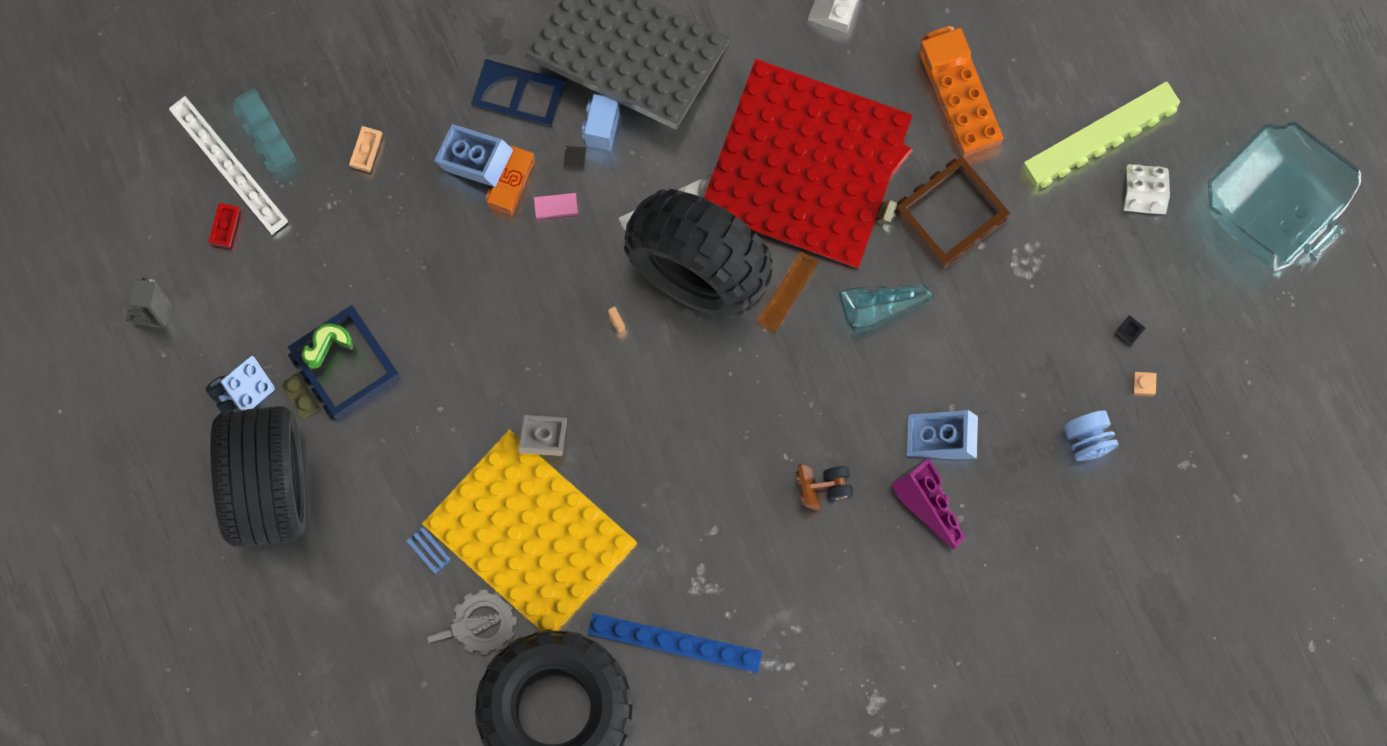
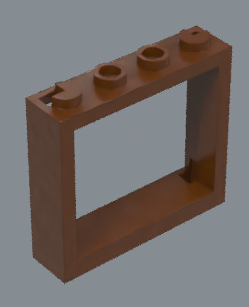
(975, 237)

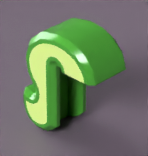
(322, 340)

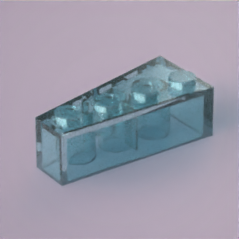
(264, 130)

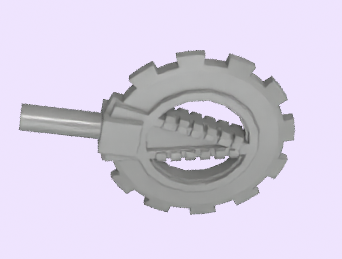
(466, 627)

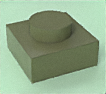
(886, 212)

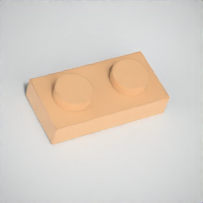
(365, 149)

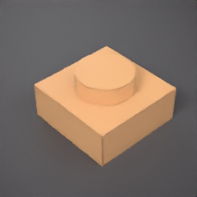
(1144, 383)

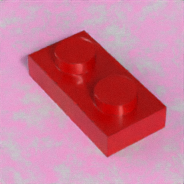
(224, 225)

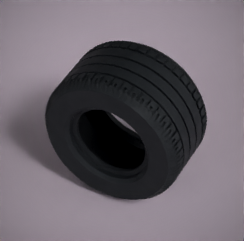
(258, 476)

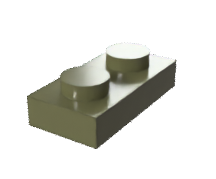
(300, 396)

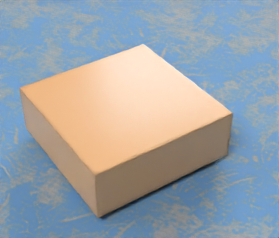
(616, 319)

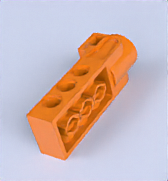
(959, 91)

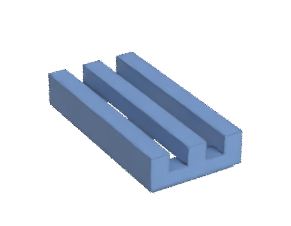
(416, 536)

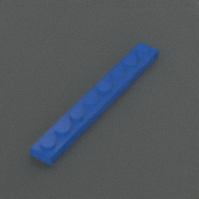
(675, 643)

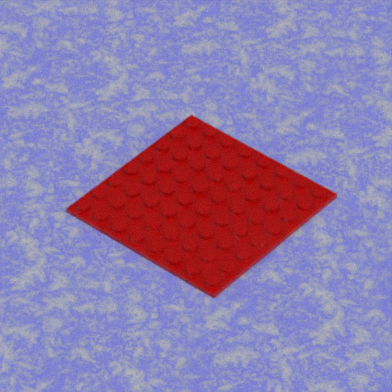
(807, 162)

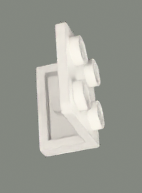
(1147, 189)

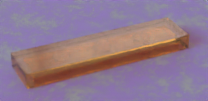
(787, 292)

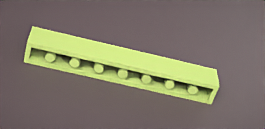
(1100, 135)

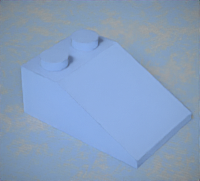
(942, 435)

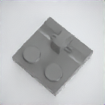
(542, 435)

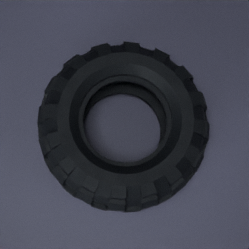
(698, 253)
(553, 654)

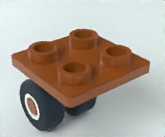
(834, 483)

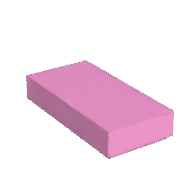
(556, 206)

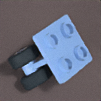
(241, 387)

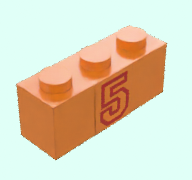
(511, 182)

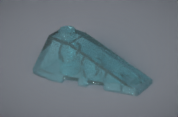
(874, 308)

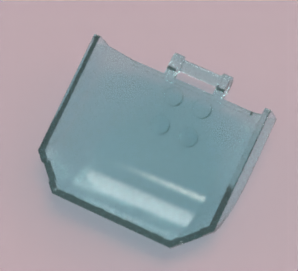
(1283, 194)

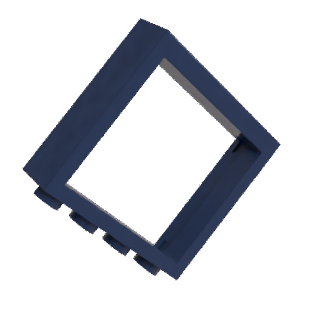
(363, 395)

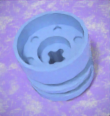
(1092, 439)

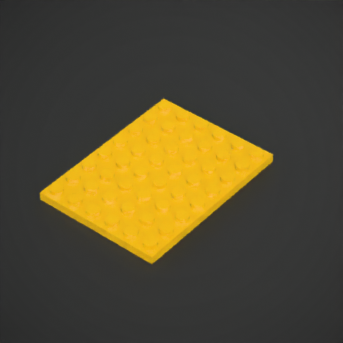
(529, 534)

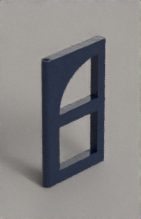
(494, 72)

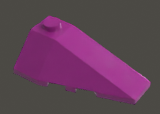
(923, 495)

